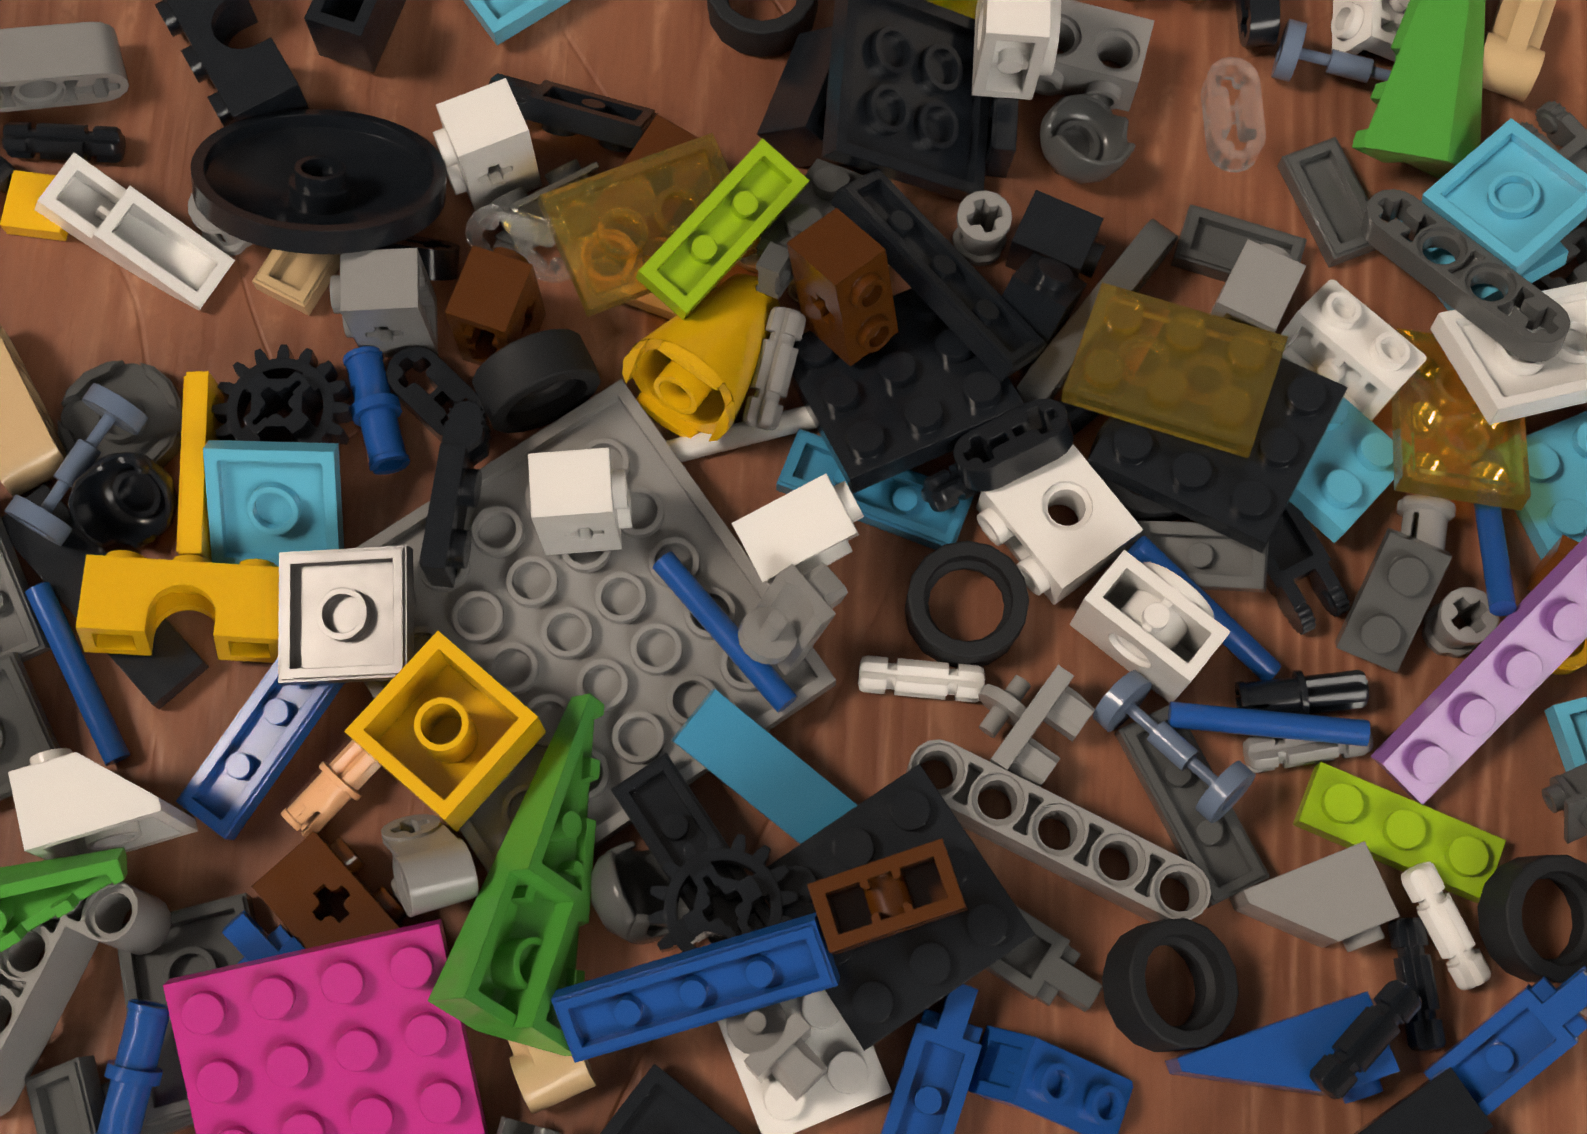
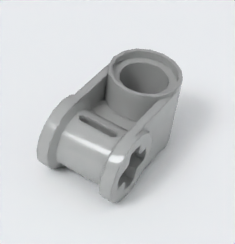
(428, 864)

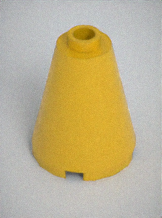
(702, 366)

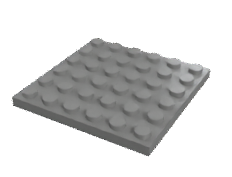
(596, 617)

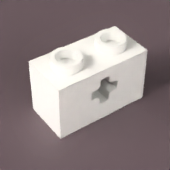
(486, 144)
(578, 501)

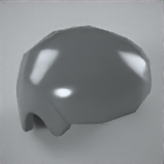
(1084, 139)
(623, 896)

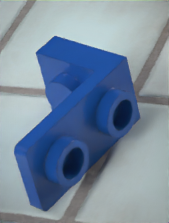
(1049, 1082)

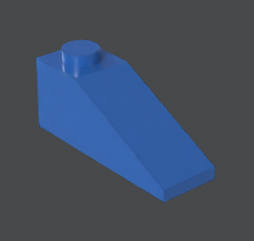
(1286, 1051)

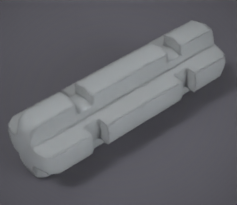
(774, 368)
(1267, 753)

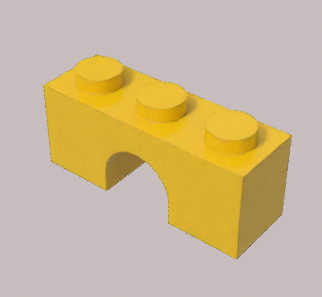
(131, 595)

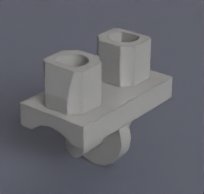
(791, 616)
(1053, 704)
(777, 1048)

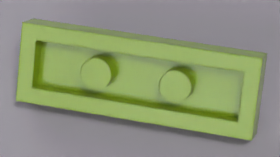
(722, 229)
(1398, 830)

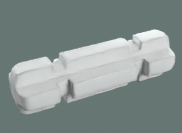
(921, 678)
(1445, 926)

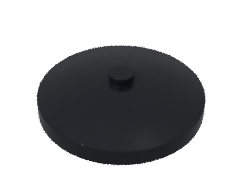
(318, 181)

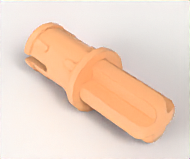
(331, 789)

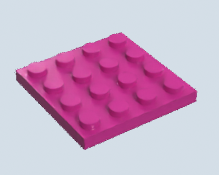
(327, 1041)

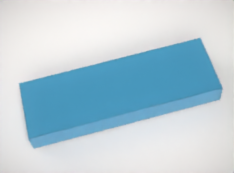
(888, 505)
(760, 768)

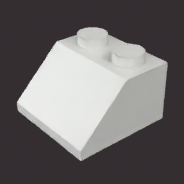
(80, 807)

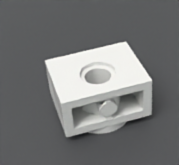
(1014, 46)
(801, 528)
(1052, 555)
(1150, 623)

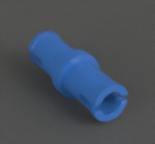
(376, 410)
(134, 1068)

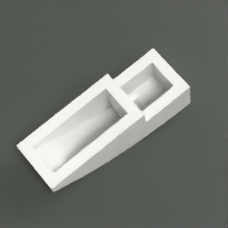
(133, 232)

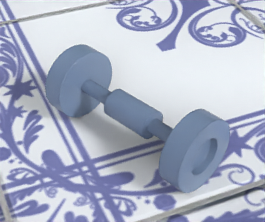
(1336, 63)
(112, 410)
(1124, 702)

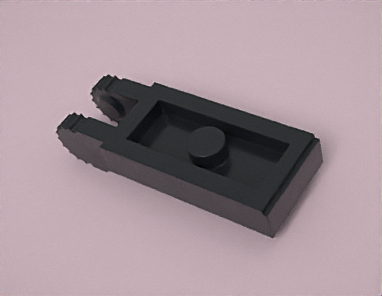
(453, 491)
(1292, 555)

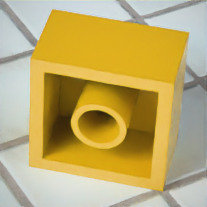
(446, 730)

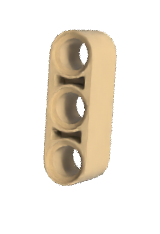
(27, 434)

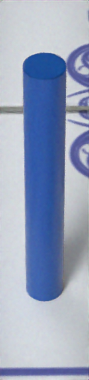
(1495, 560)
(722, 630)
(1238, 641)
(77, 673)
(1269, 723)

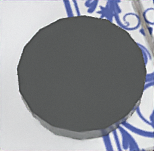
(143, 388)

